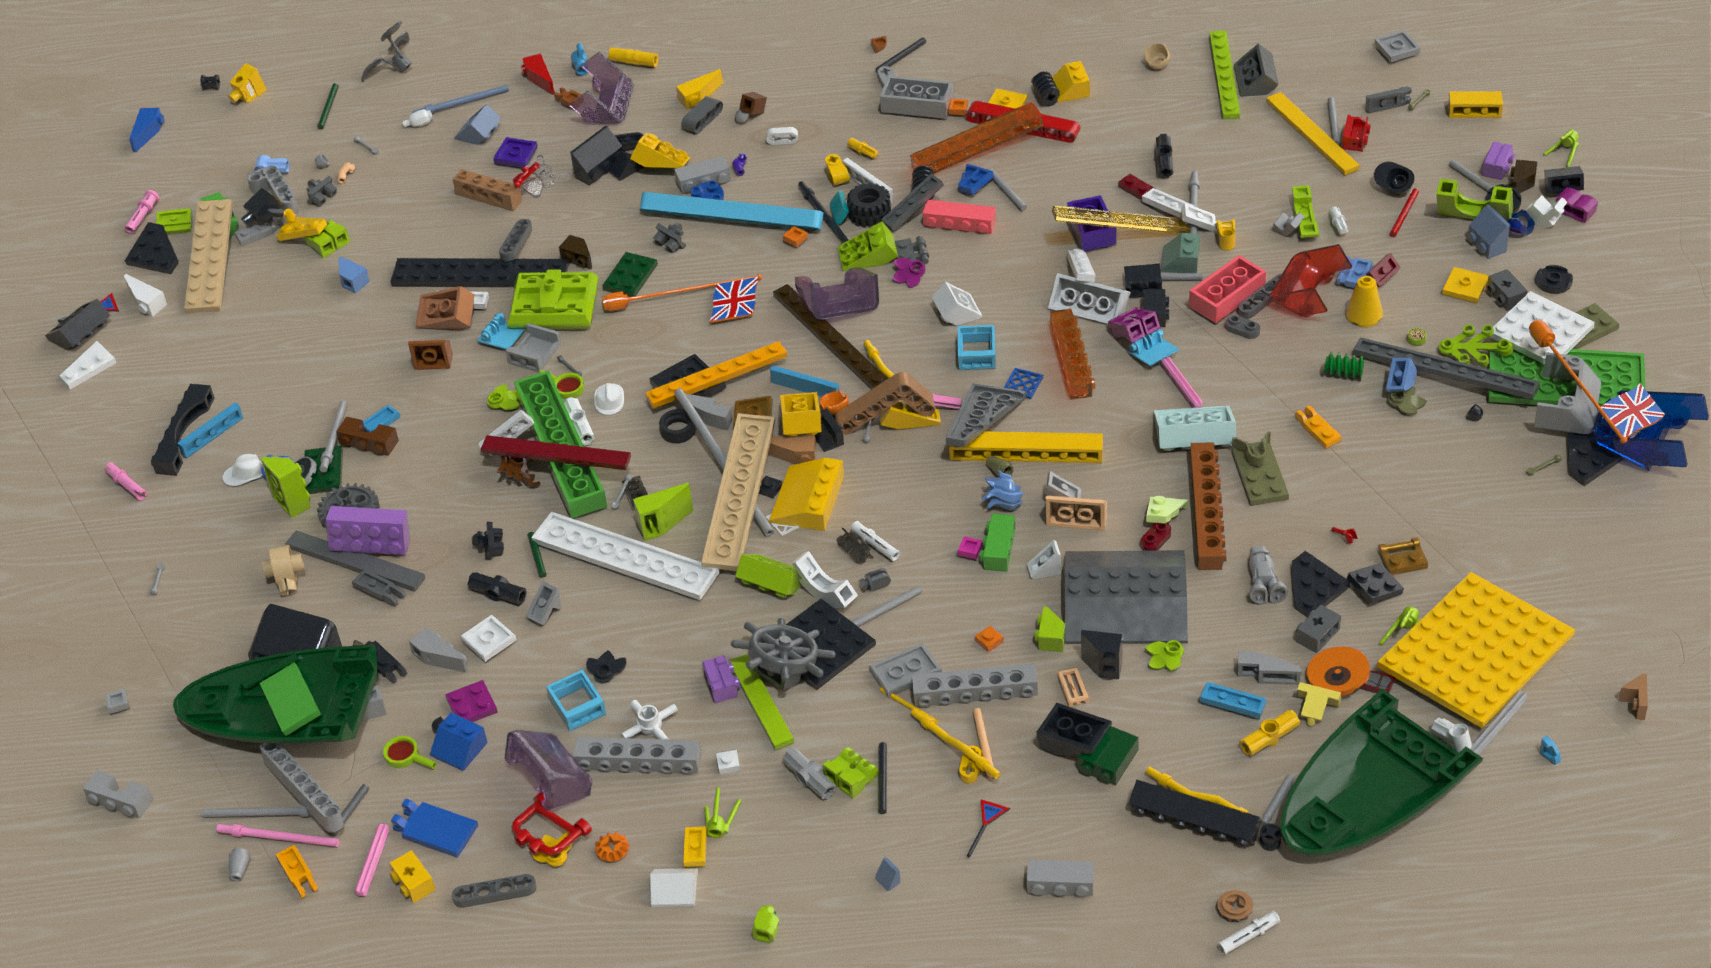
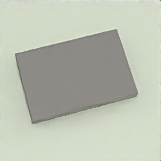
(896, 672)

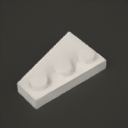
(87, 365)

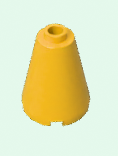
(1364, 303)

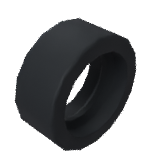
(676, 436)

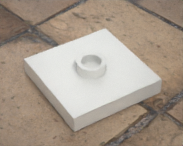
(488, 638)

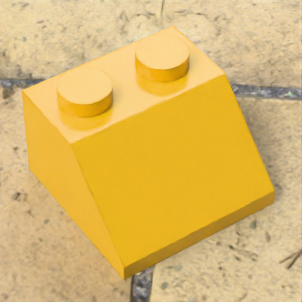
(1072, 82)

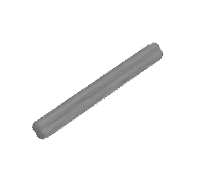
(1498, 722)

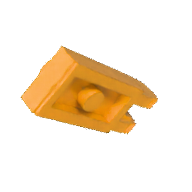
(1318, 427)
(296, 869)

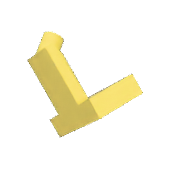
(1316, 701)

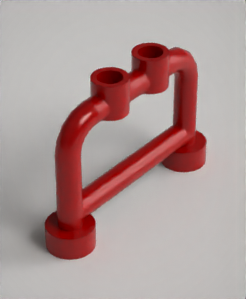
(536, 845)

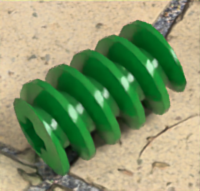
(1344, 365)

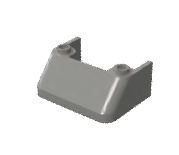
(1572, 413)

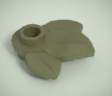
(1406, 401)

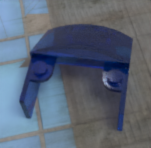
(1649, 445)

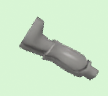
(1264, 575)

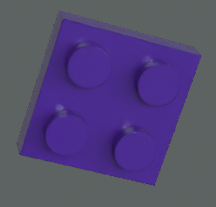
(515, 152)

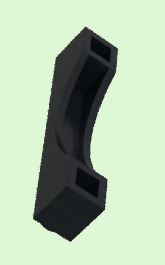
(195, 402)

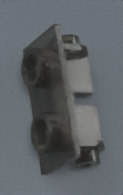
(859, 551)

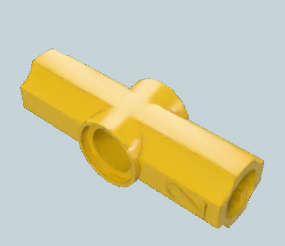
(1269, 732)

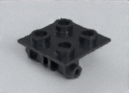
(1142, 277)

